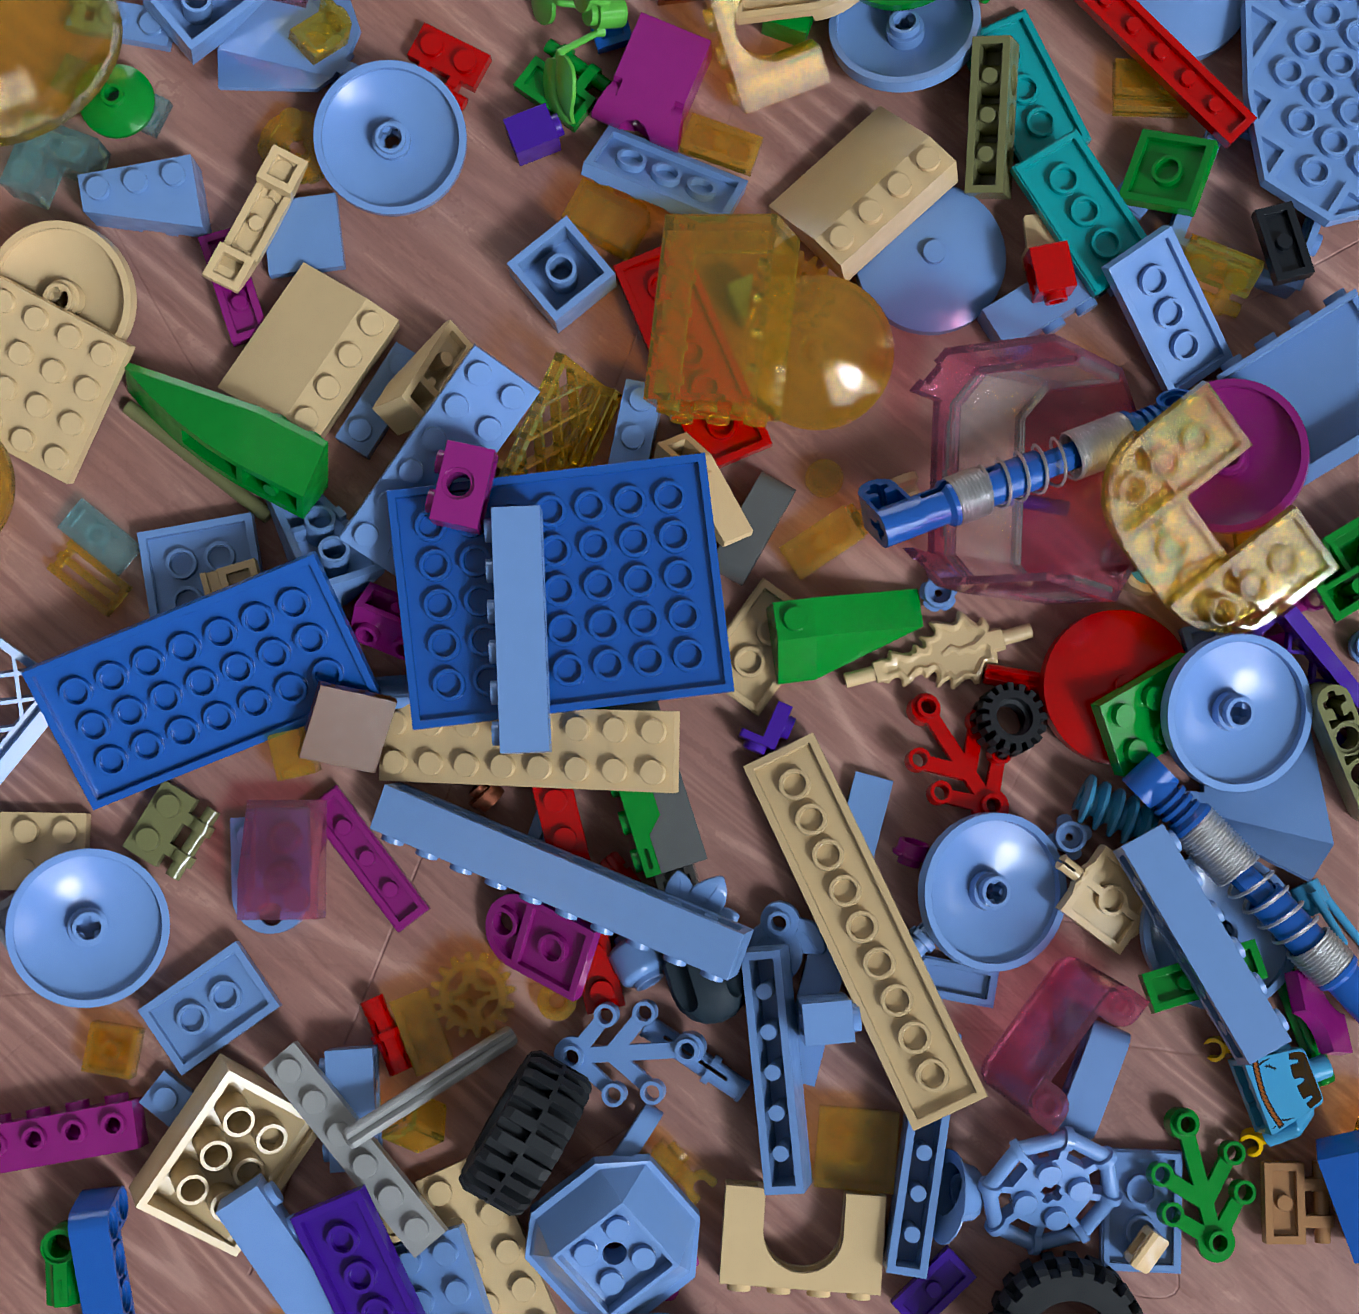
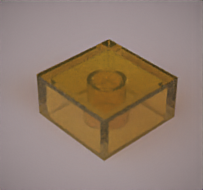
(113, 1049)

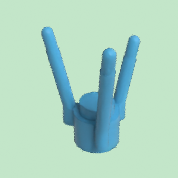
(1317, 901)

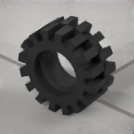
(1026, 710)

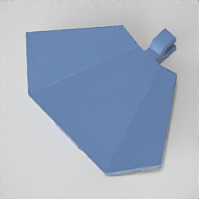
(264, 59)
(1282, 820)

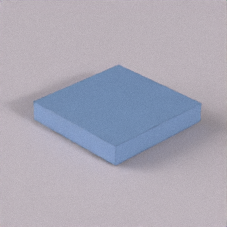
(308, 235)

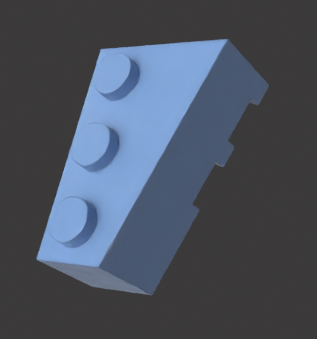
(148, 196)

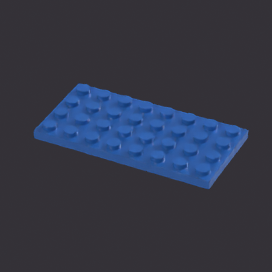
(198, 680)

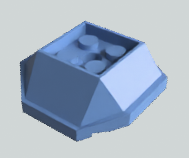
(608, 1203)

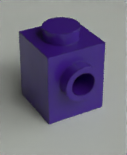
(534, 133)

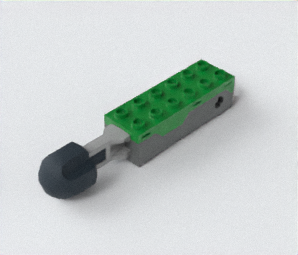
(665, 843)

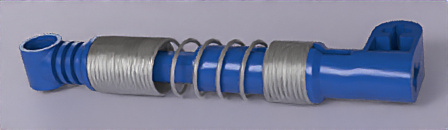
(972, 493)
(1230, 860)

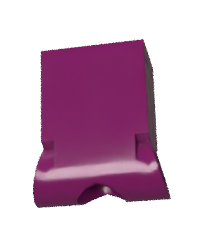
(655, 82)

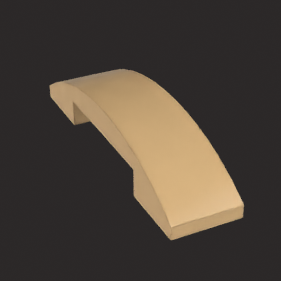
(257, 221)

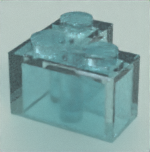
(40, 163)

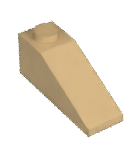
(422, 379)

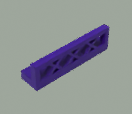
(1317, 652)

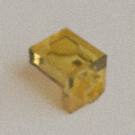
(322, 32)

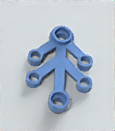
(623, 1054)

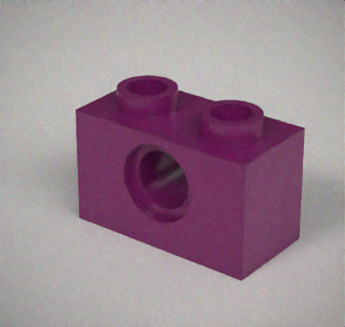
(469, 510)

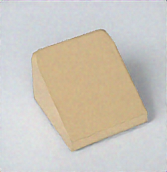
(1145, 1249)

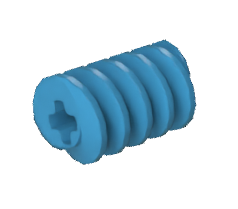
(1113, 810)

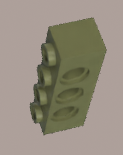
(991, 117)

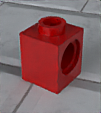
(1050, 273)

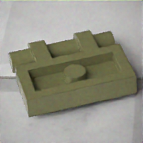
(162, 823)

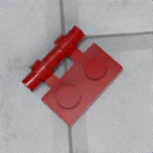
(451, 59)

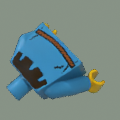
(1277, 1092)

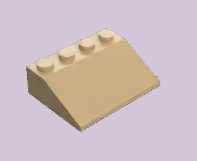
(866, 191)
(311, 351)
(217, 1143)

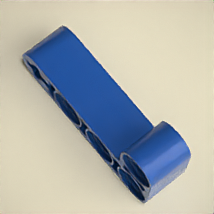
(99, 1250)

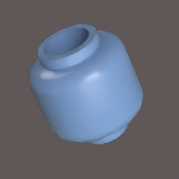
(634, 966)

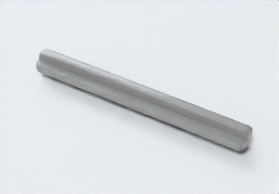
(429, 1087)

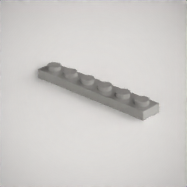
(367, 1164)

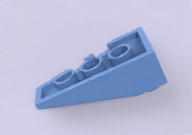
(320, 532)

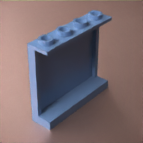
(1317, 373)

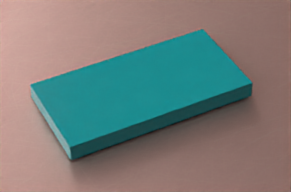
(1042, 101)
(1079, 206)

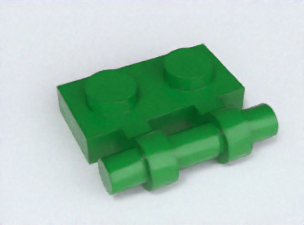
(531, 83)

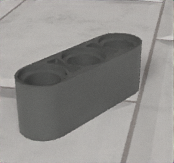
(763, 511)

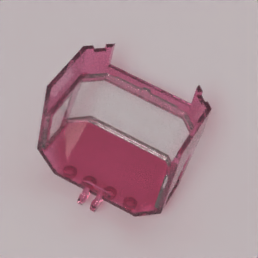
(1003, 401)

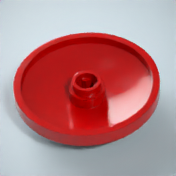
(1092, 661)

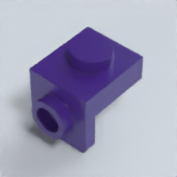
(779, 726)

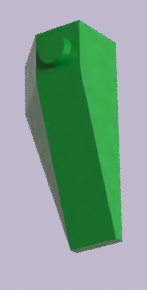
(831, 631)

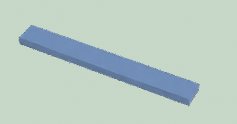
(868, 804)

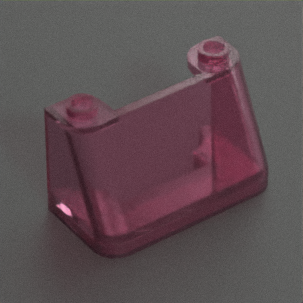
(1049, 1031)

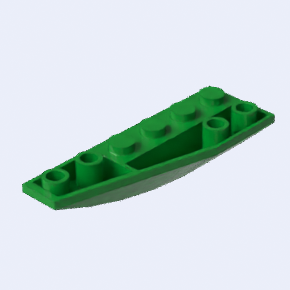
(237, 439)

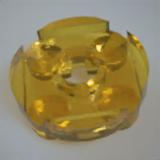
(292, 127)

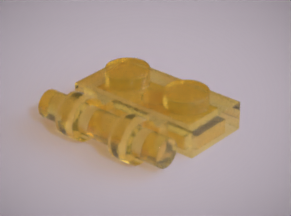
(1224, 269)

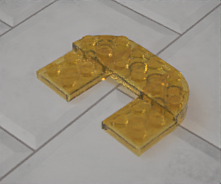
(1173, 546)

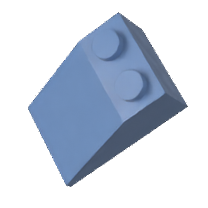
(200, 24)

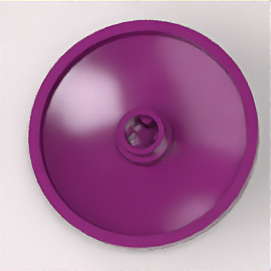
(1267, 473)

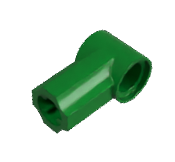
(59, 1270)

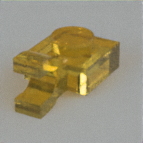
(673, 1160)

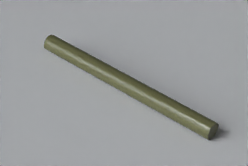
(238, 493)

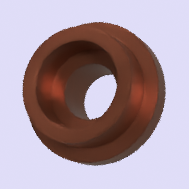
(485, 796)

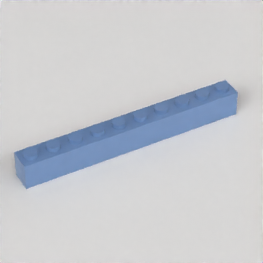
(563, 881)

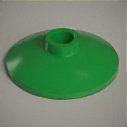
(128, 112)

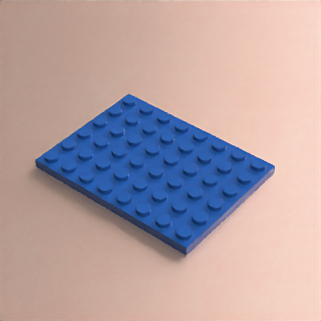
(625, 585)

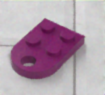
(542, 944)

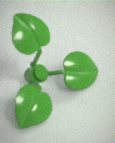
(559, 72)

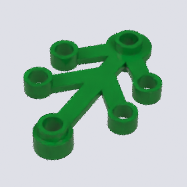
(1203, 1189)

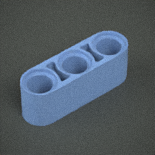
(1094, 1076)

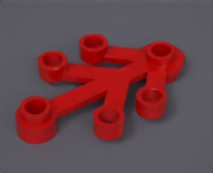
(961, 763)

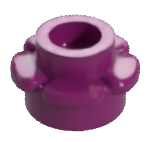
(910, 851)

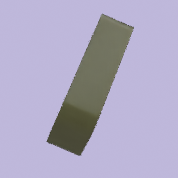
(1326, 726)

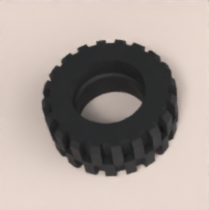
(525, 1133)
(1064, 1280)

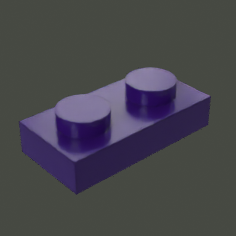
(944, 1282)

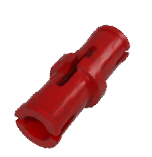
(386, 1035)

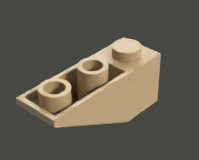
(728, 517)

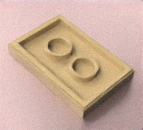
(752, 650)

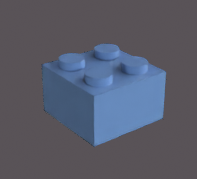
(562, 274)

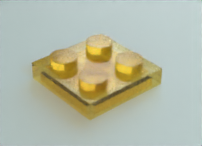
(856, 1149)

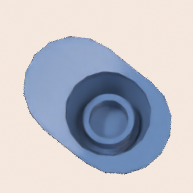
(958, 1197)

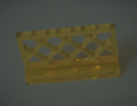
(585, 426)

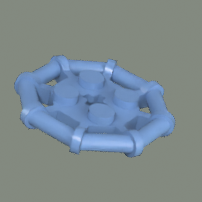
(1054, 1208)

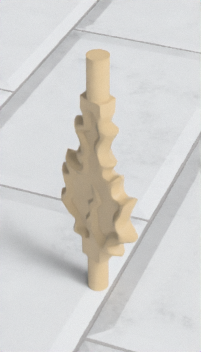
(953, 652)

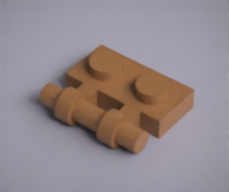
(1284, 1203)

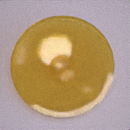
(835, 354)

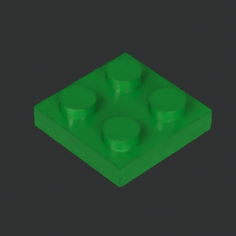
(1168, 172)

